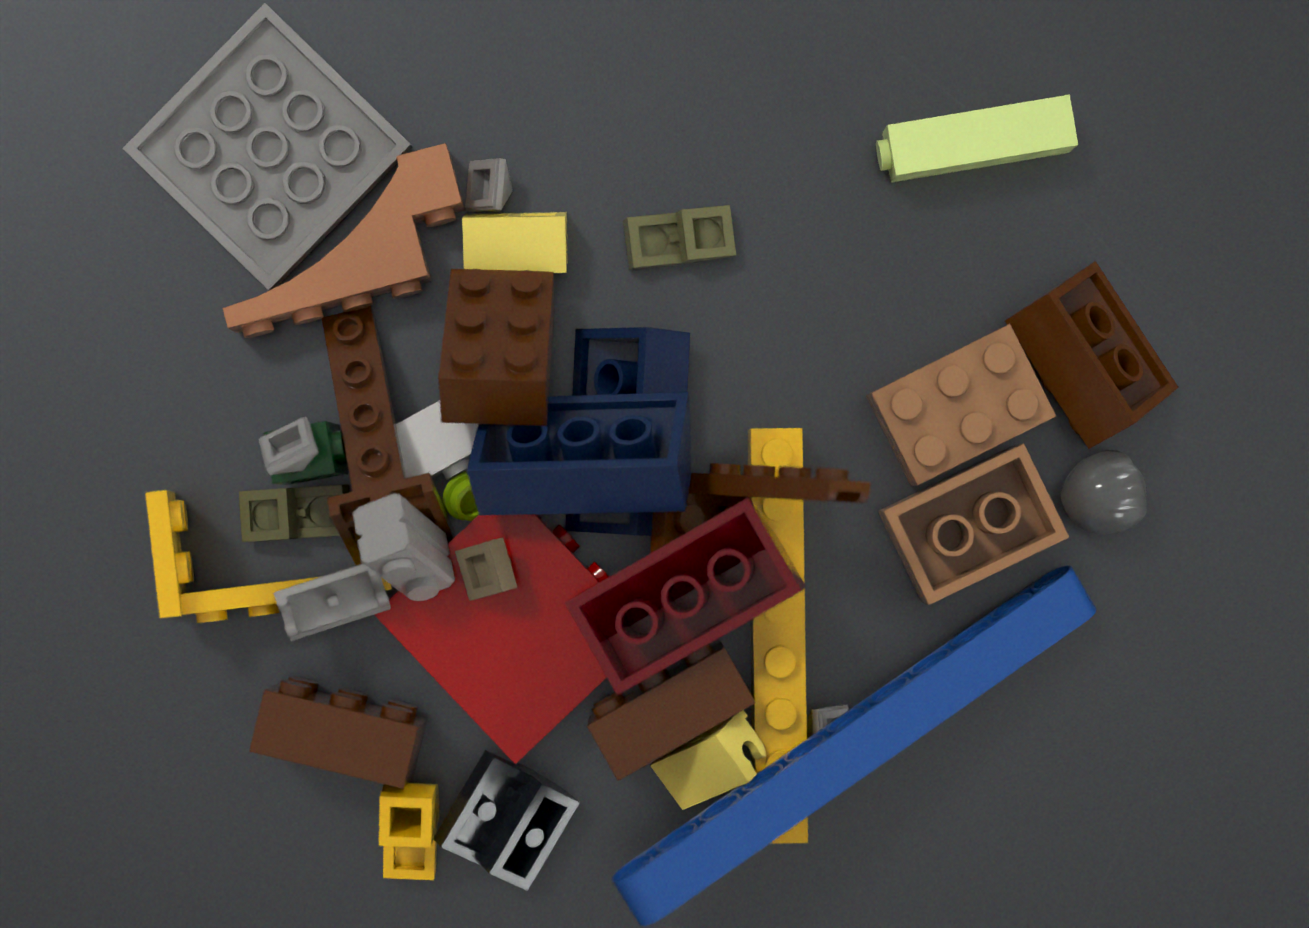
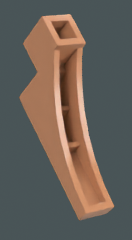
(374, 259)

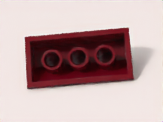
(685, 595)

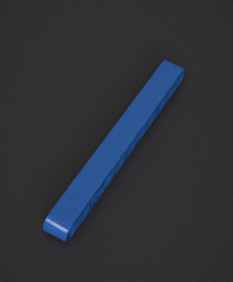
(852, 746)

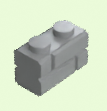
(404, 547)

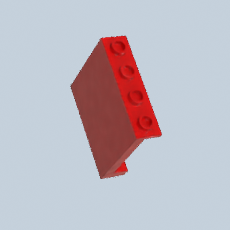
(515, 654)

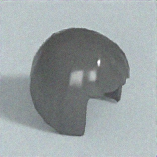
(1105, 493)

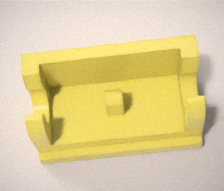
(515, 241)
(710, 762)

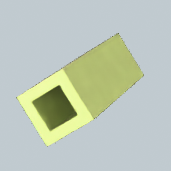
(977, 138)

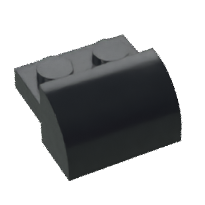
(506, 819)

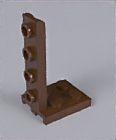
(370, 428)
(725, 487)

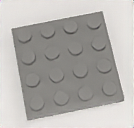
(267, 147)

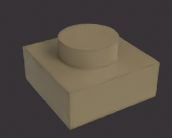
(486, 569)

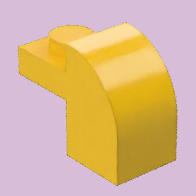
(407, 830)

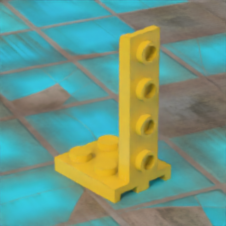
(175, 568)

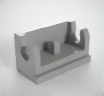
(331, 601)

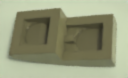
(679, 237)
(288, 513)

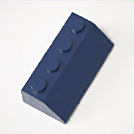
(626, 363)
(589, 458)

